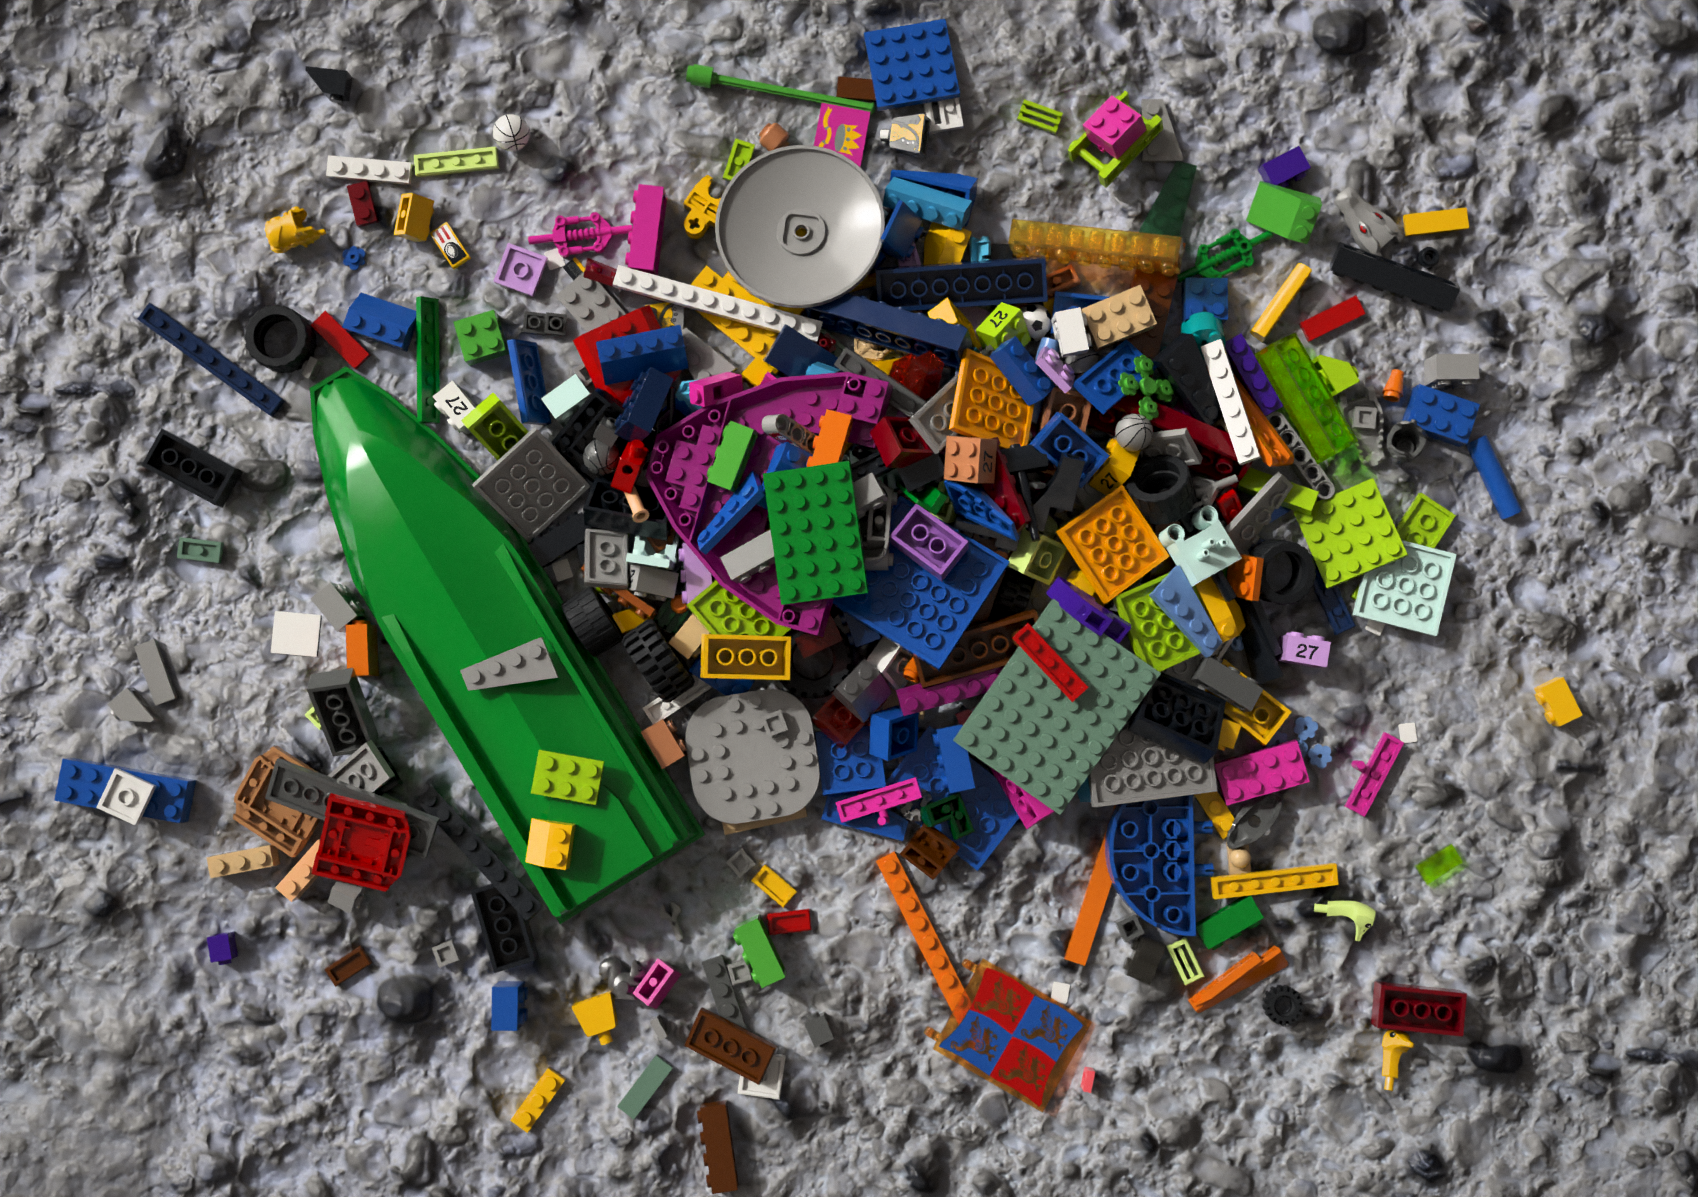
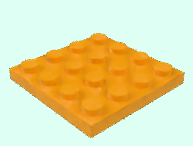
(988, 403)
(1112, 544)

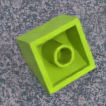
(1336, 373)

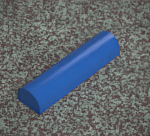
(1494, 477)

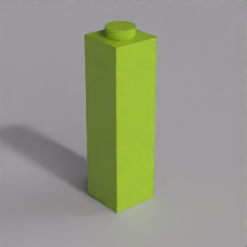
(1298, 499)

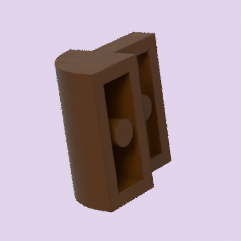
(929, 850)

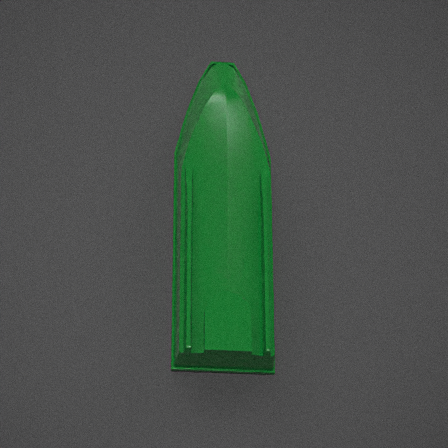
(464, 587)

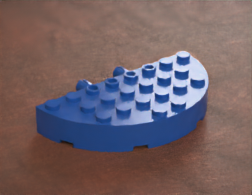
(1153, 860)

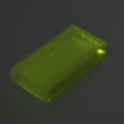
(1438, 864)

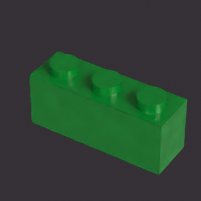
(1228, 922)

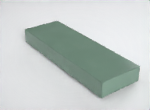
(645, 1086)

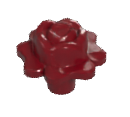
(826, 342)

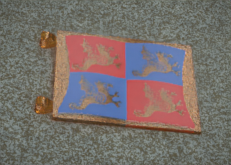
(1011, 1034)

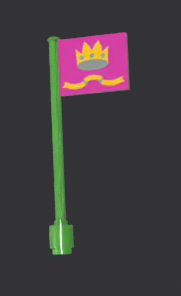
(841, 121)

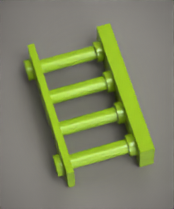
(1111, 171)

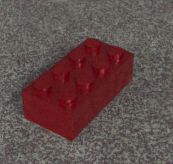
(1418, 1008)

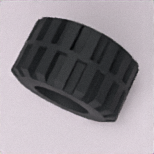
(1012, 594)

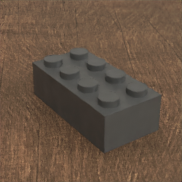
(342, 710)

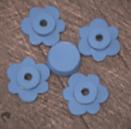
(1303, 735)

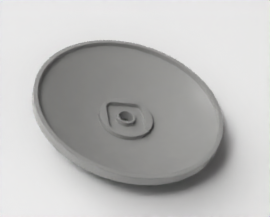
(795, 191)

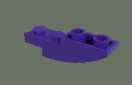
(1087, 611)

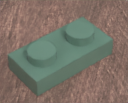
(200, 550)

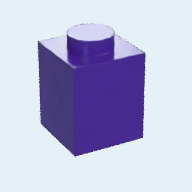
(222, 948)

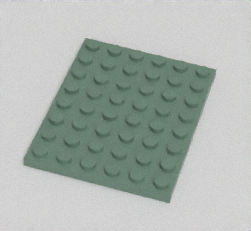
(1040, 735)

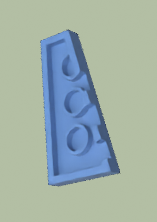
(1183, 607)

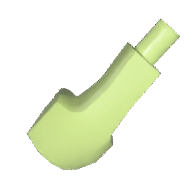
(1359, 912)

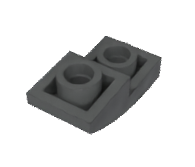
(544, 324)

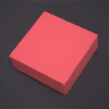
(1087, 1079)

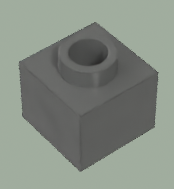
(605, 431)
(1135, 931)

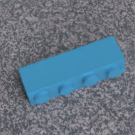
(928, 203)

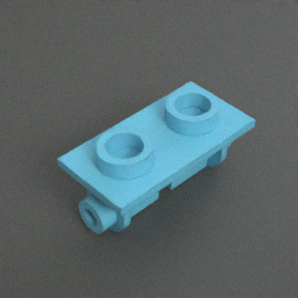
(979, 248)

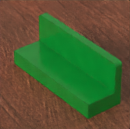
(929, 498)

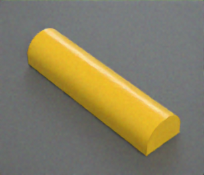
(1281, 302)

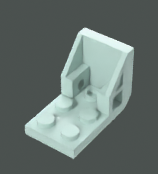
(645, 555)

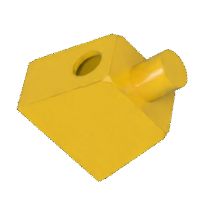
(597, 1016)

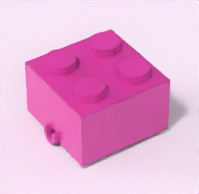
(1114, 127)

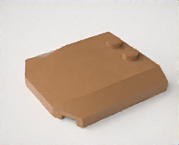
(273, 822)

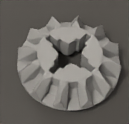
(914, 815)

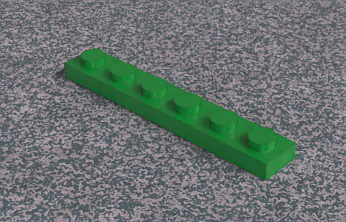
(427, 359)

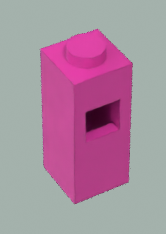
(713, 388)

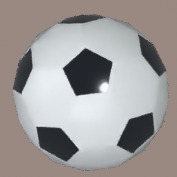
(1037, 321)

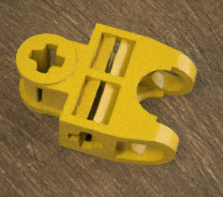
(701, 209)

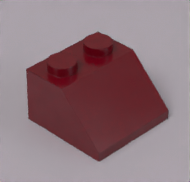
(899, 442)

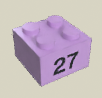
(1304, 651)

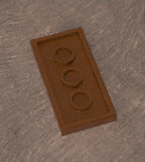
(730, 1045)

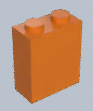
(362, 648)

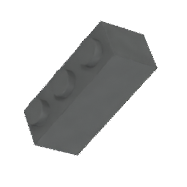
(1227, 683)

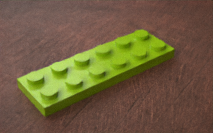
(1422, 524)

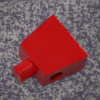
(634, 458)

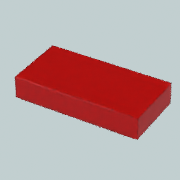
(789, 921)

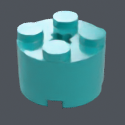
(1204, 329)

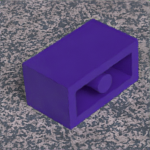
(1285, 168)

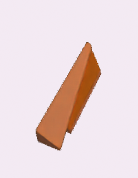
(1239, 977)

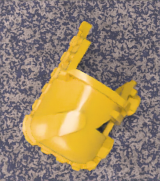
(289, 231)

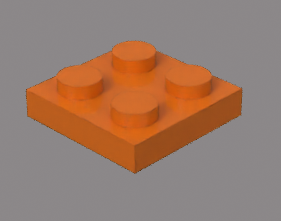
(1246, 577)

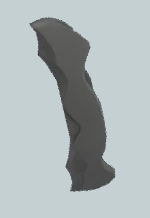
(1265, 808)

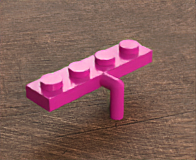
(1373, 773)
(879, 801)

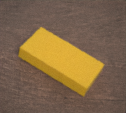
(774, 885)

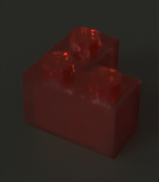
(918, 373)
(812, 644)

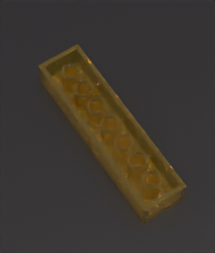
(1097, 246)

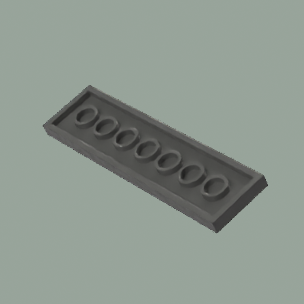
(309, 794)

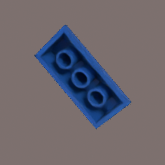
(629, 355)

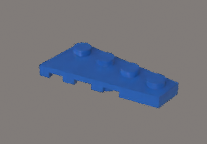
(738, 505)
(869, 823)

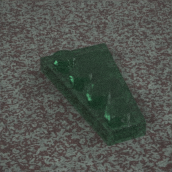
(1171, 203)

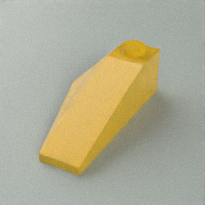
(945, 244)
(1224, 615)

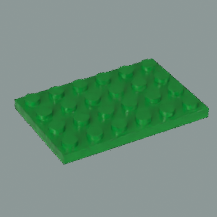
(815, 532)

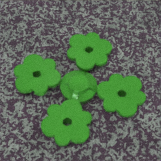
(1147, 386)

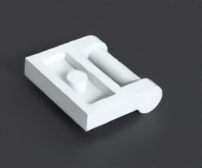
(949, 114)

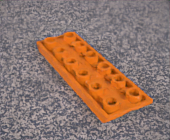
(1270, 444)

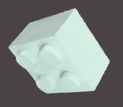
(566, 399)

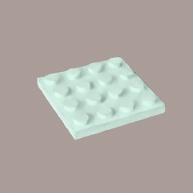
(1408, 591)

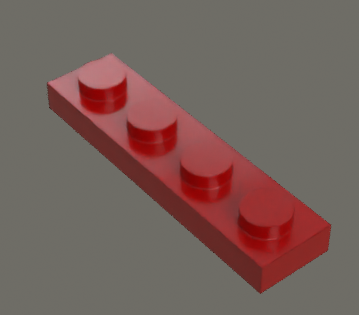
(1050, 662)

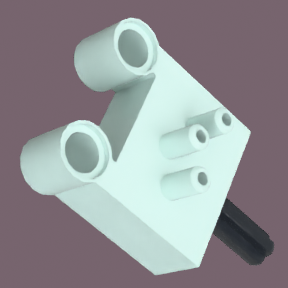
(1203, 553)

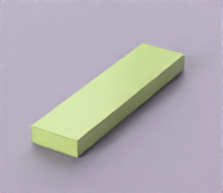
(456, 161)

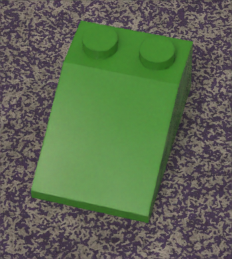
(1284, 211)

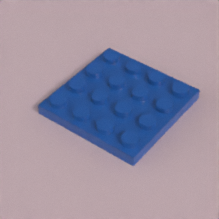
(911, 64)

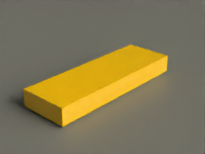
(1435, 222)

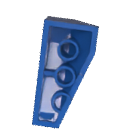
(950, 183)
(978, 506)

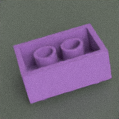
(929, 542)

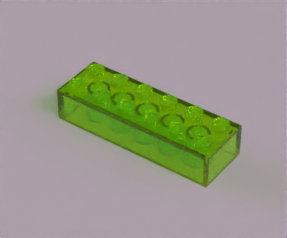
(1306, 398)

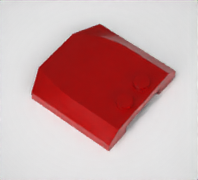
(628, 324)
(362, 843)

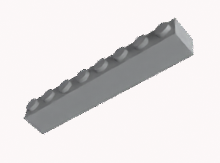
(758, 553)

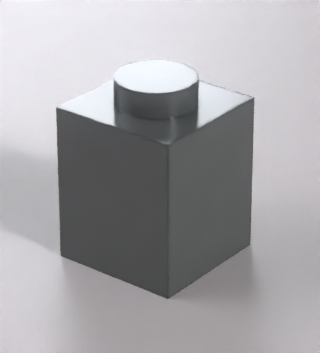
(818, 1028)

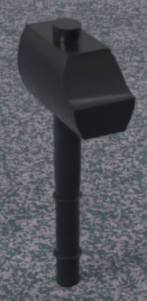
(1020, 463)

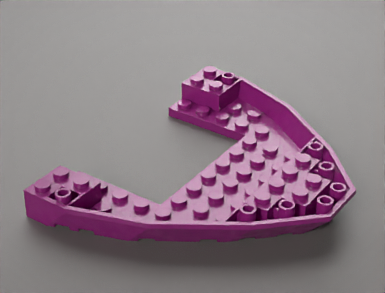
(688, 449)

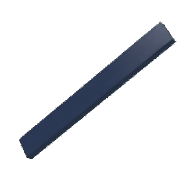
(211, 359)

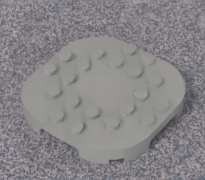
(741, 770)

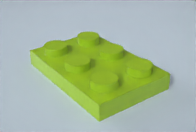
(567, 777)

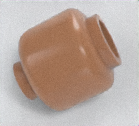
(774, 137)

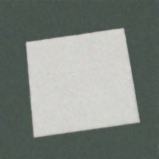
(295, 633)

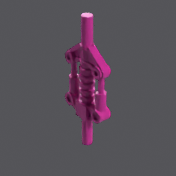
(560, 236)

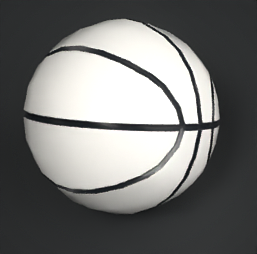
(511, 132)

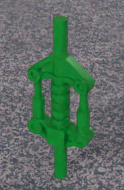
(1243, 247)

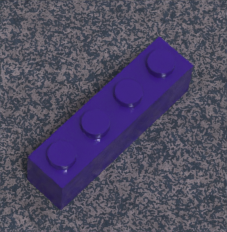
(1251, 375)

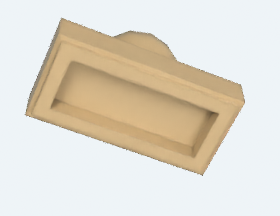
(1238, 860)

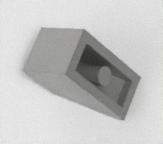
(132, 707)

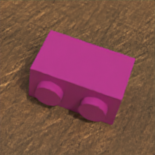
(657, 983)

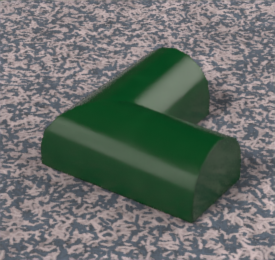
(951, 810)

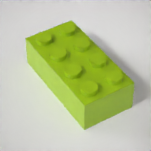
(494, 426)

